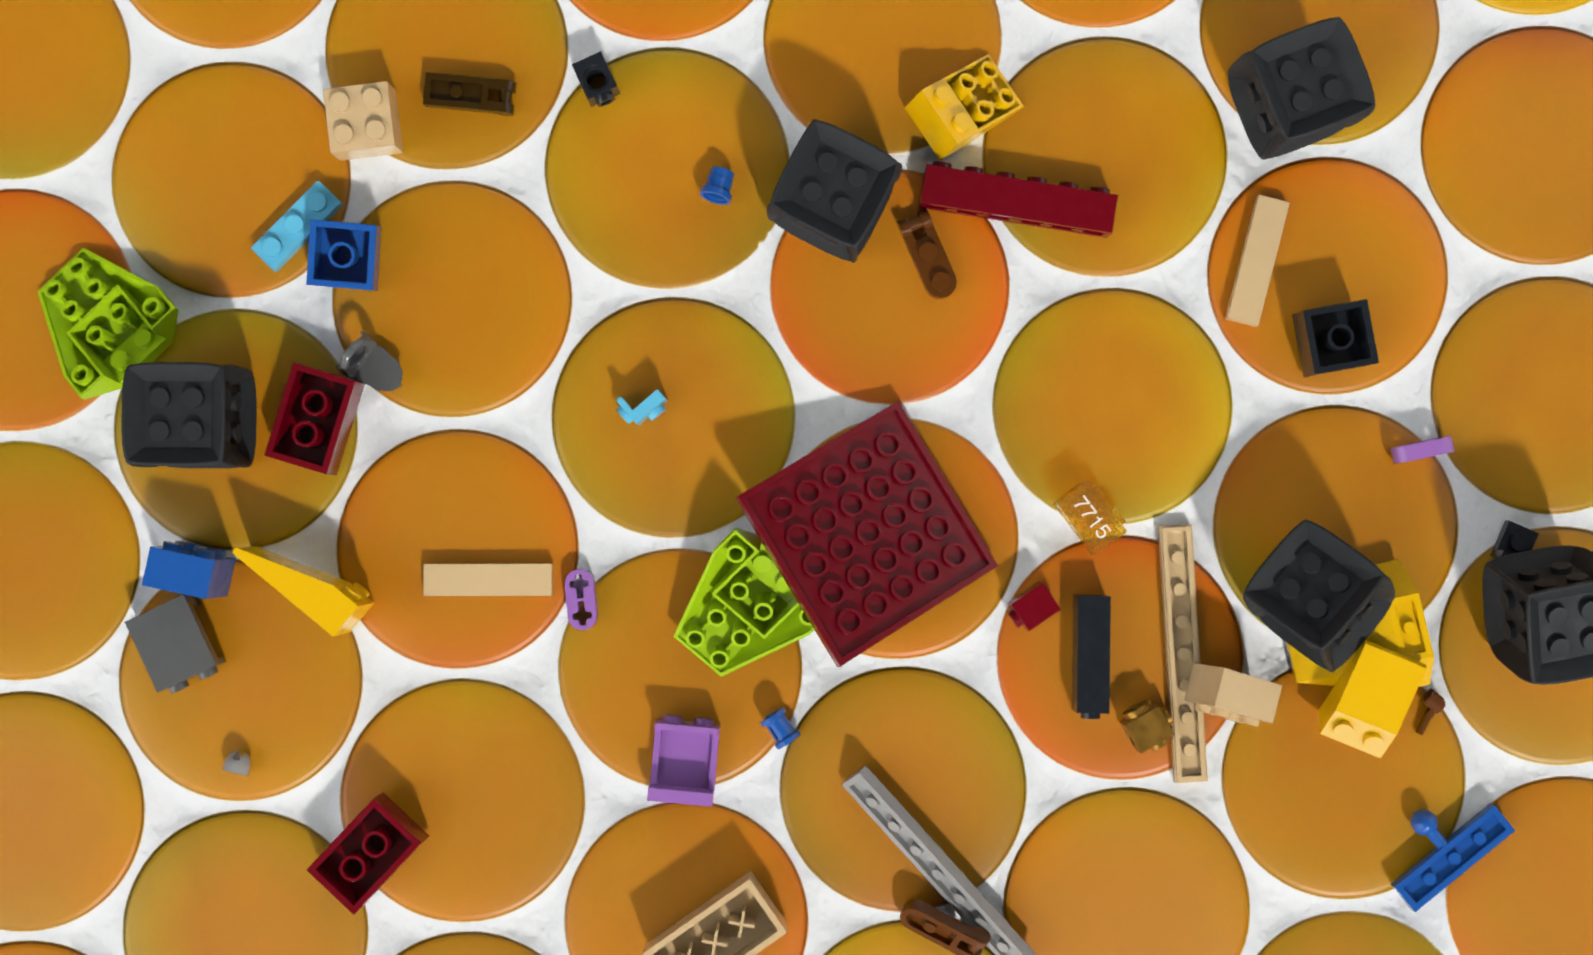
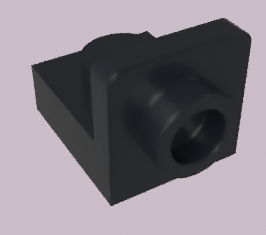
(1513, 539)

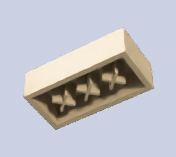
(730, 923)

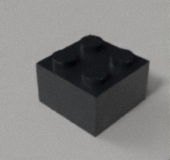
(1335, 338)

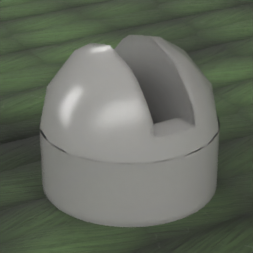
(236, 765)

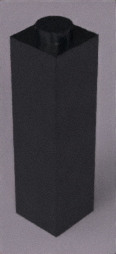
(1091, 655)

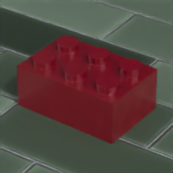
(314, 419)
(367, 852)

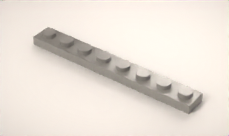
(933, 862)

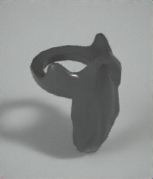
(371, 364)

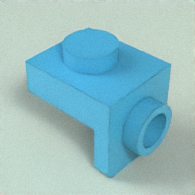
(650, 408)

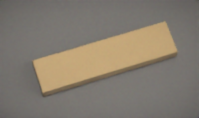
(1257, 260)
(488, 579)

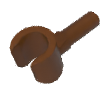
(1435, 704)

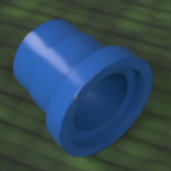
(718, 186)

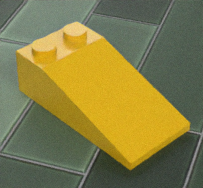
(322, 597)

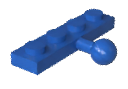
(1451, 855)

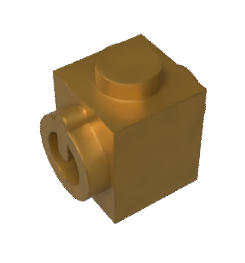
(1147, 726)

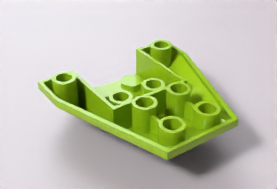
(104, 322)
(740, 607)

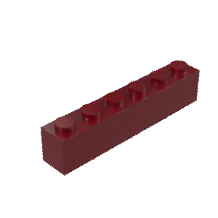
(1018, 200)

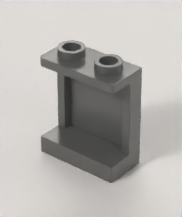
(174, 644)

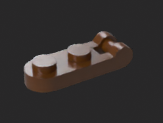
(928, 256)
(943, 928)

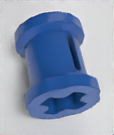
(780, 728)

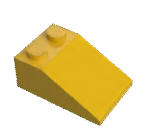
(1371, 699)

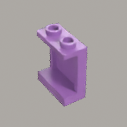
(684, 761)

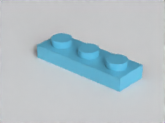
(293, 228)

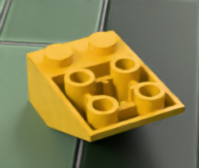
(963, 106)

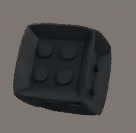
(1301, 88)
(833, 190)
(188, 415)
(1319, 595)
(1541, 613)

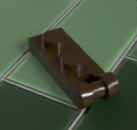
(468, 93)

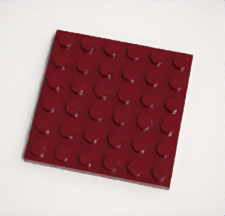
(866, 533)

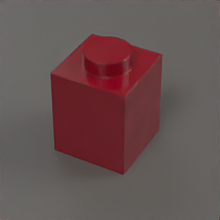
(1032, 607)

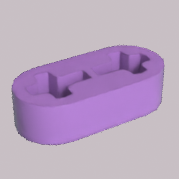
(1422, 449)
(573, 599)

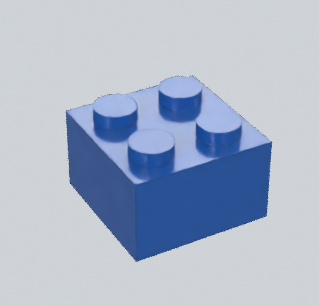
(343, 255)
(189, 571)

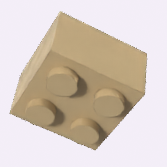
(363, 121)
(1232, 695)

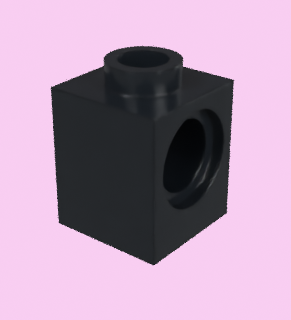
(589, 68)

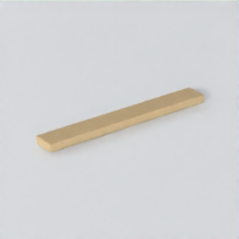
(1181, 651)

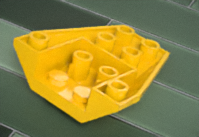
(1400, 630)

